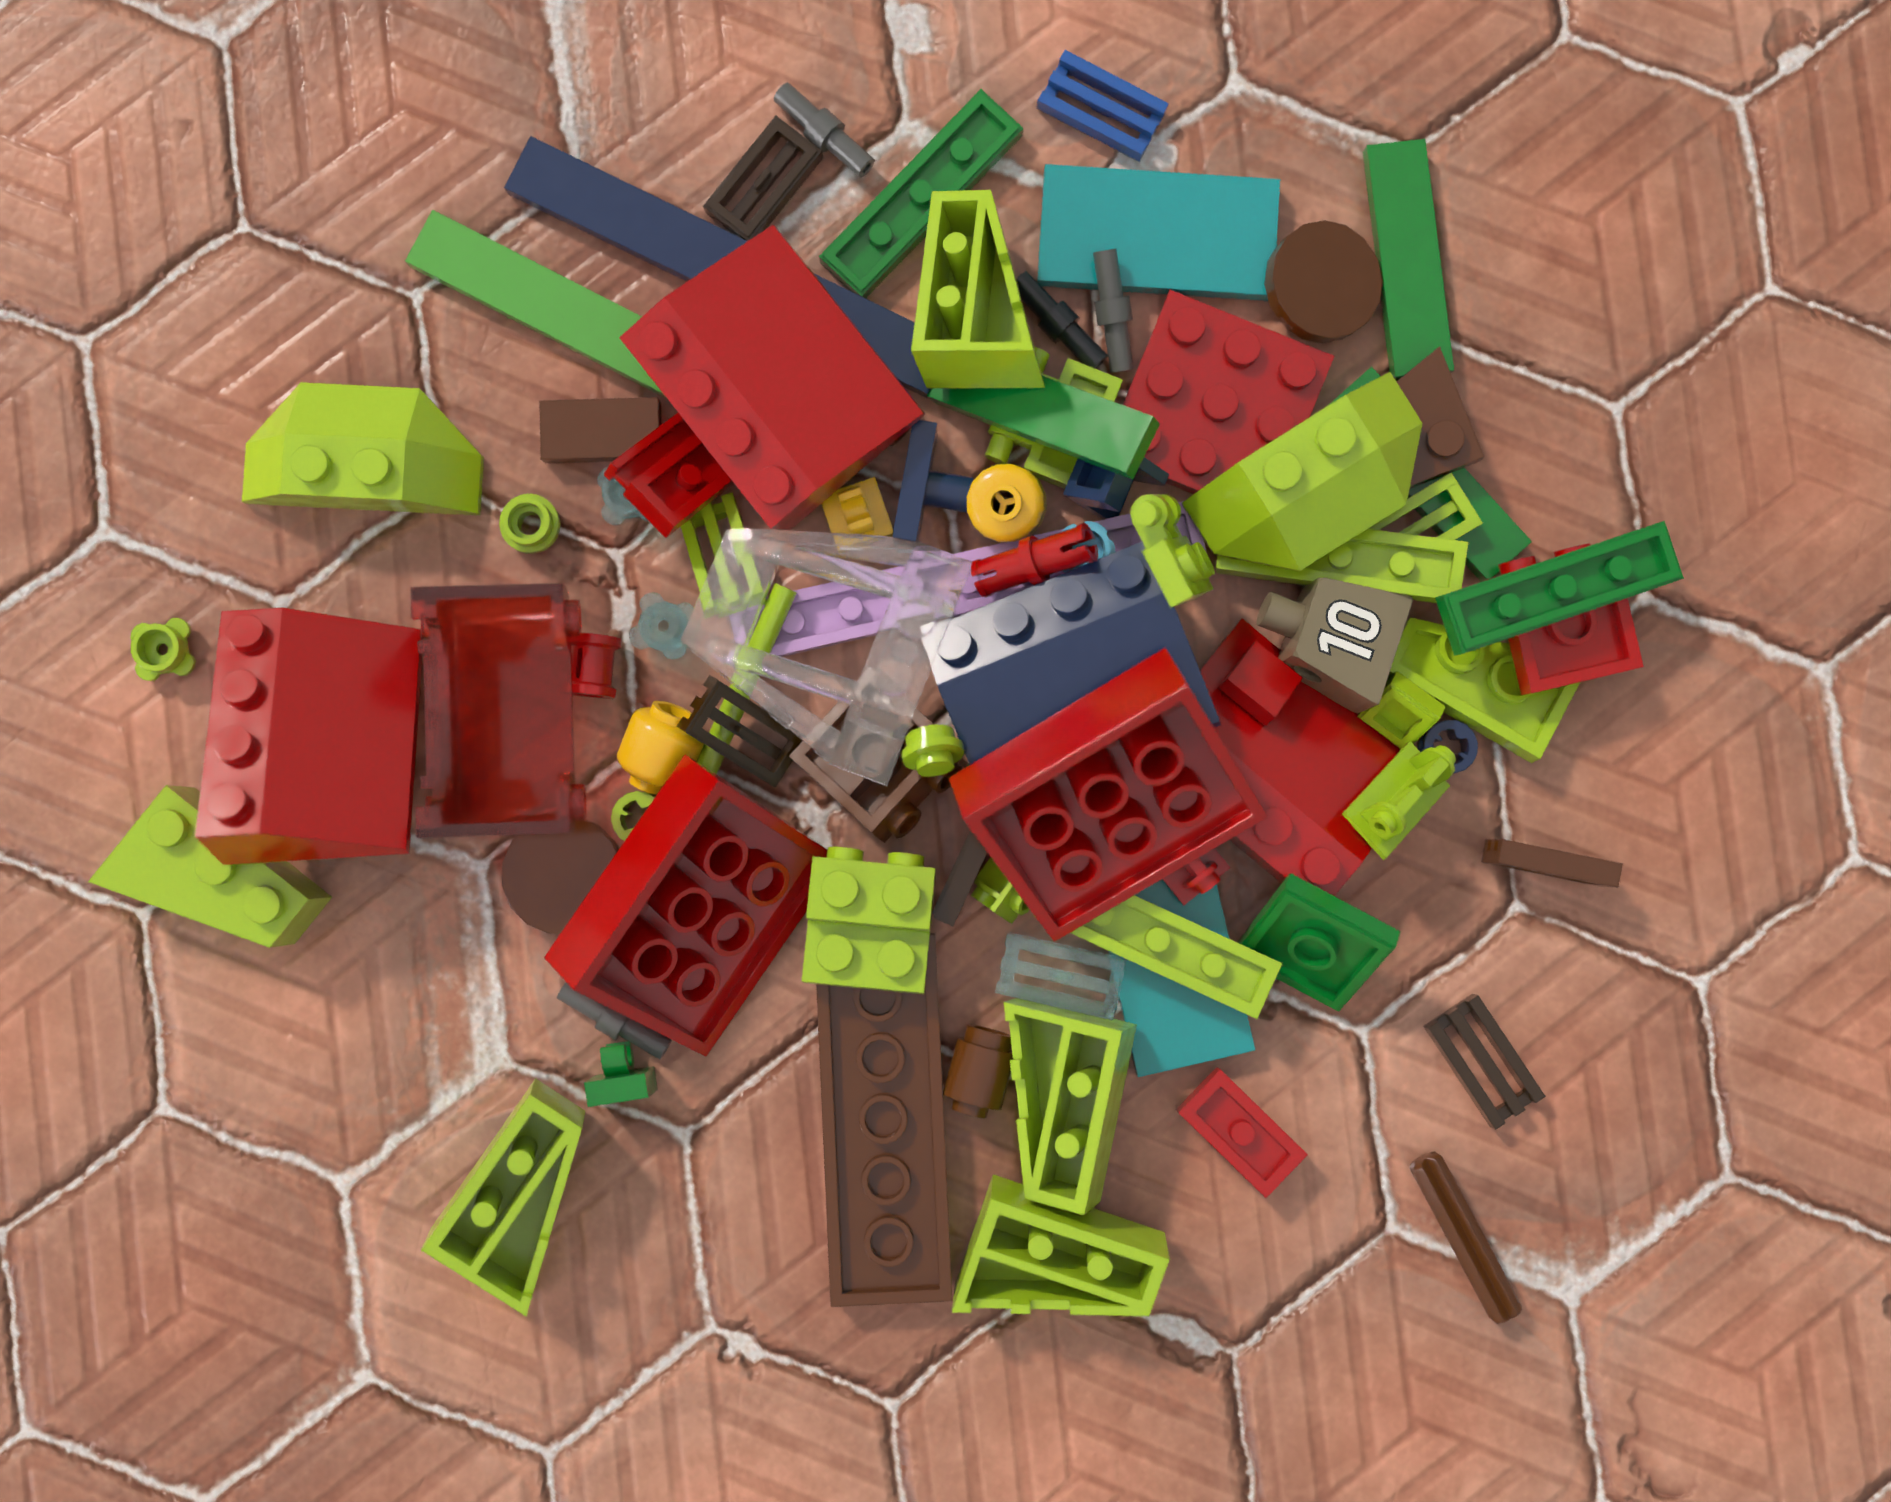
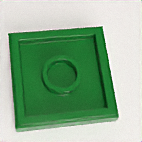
(1320, 941)

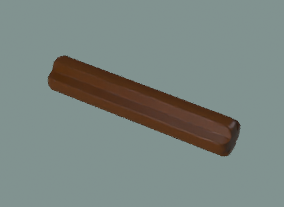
(1466, 1237)

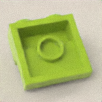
(869, 921)

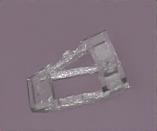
(897, 663)

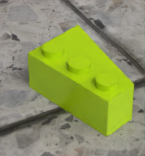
(969, 302)
(1068, 1098)
(509, 1201)
(1057, 1259)

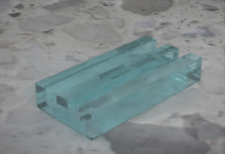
(1011, 965)

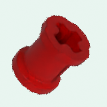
(594, 665)

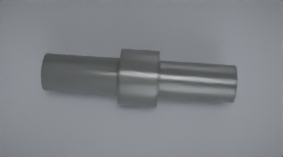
(824, 130)
(1113, 310)
(615, 1024)

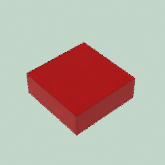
(1260, 683)

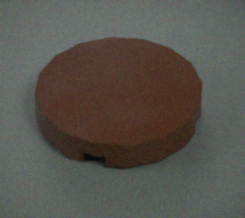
(1323, 281)
(554, 873)

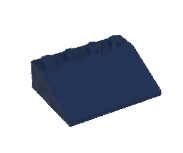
(1054, 645)

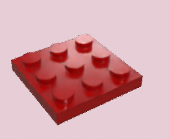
(1220, 389)

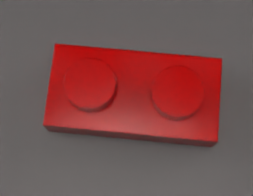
(1241, 1132)

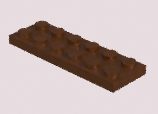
(884, 1144)

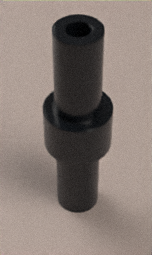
(1059, 322)

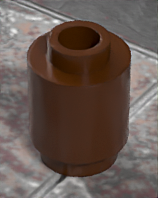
(979, 1071)

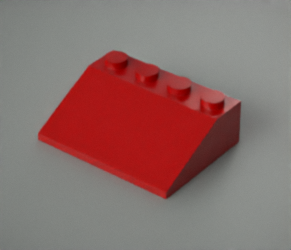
(772, 378)
(309, 738)
(1301, 770)
(1106, 796)
(689, 909)

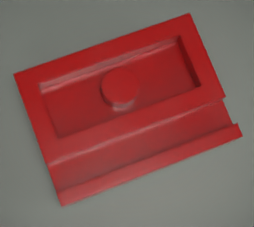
(669, 475)

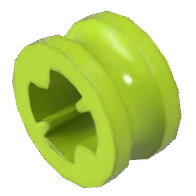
(621, 807)

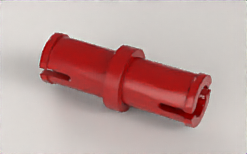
(1034, 560)

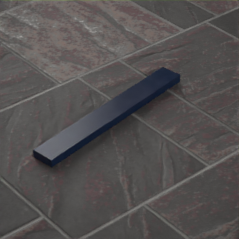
(677, 239)

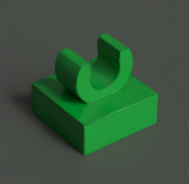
(620, 1078)

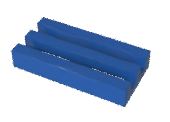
(1111, 85)

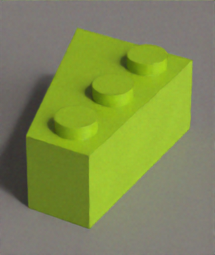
(172, 870)

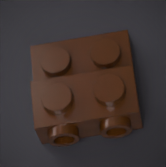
(878, 807)

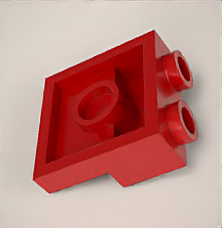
(1576, 647)

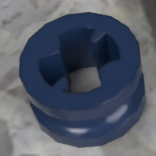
(1455, 731)

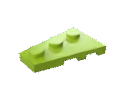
(1481, 689)

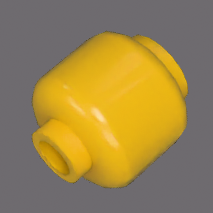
(1028, 499)
(655, 745)

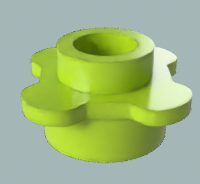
(145, 649)

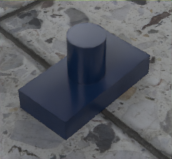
(925, 486)

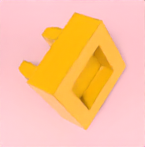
(858, 510)

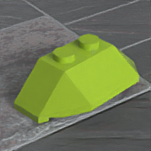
(362, 453)
(1314, 482)

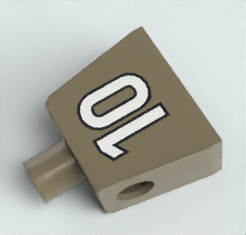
(1339, 638)

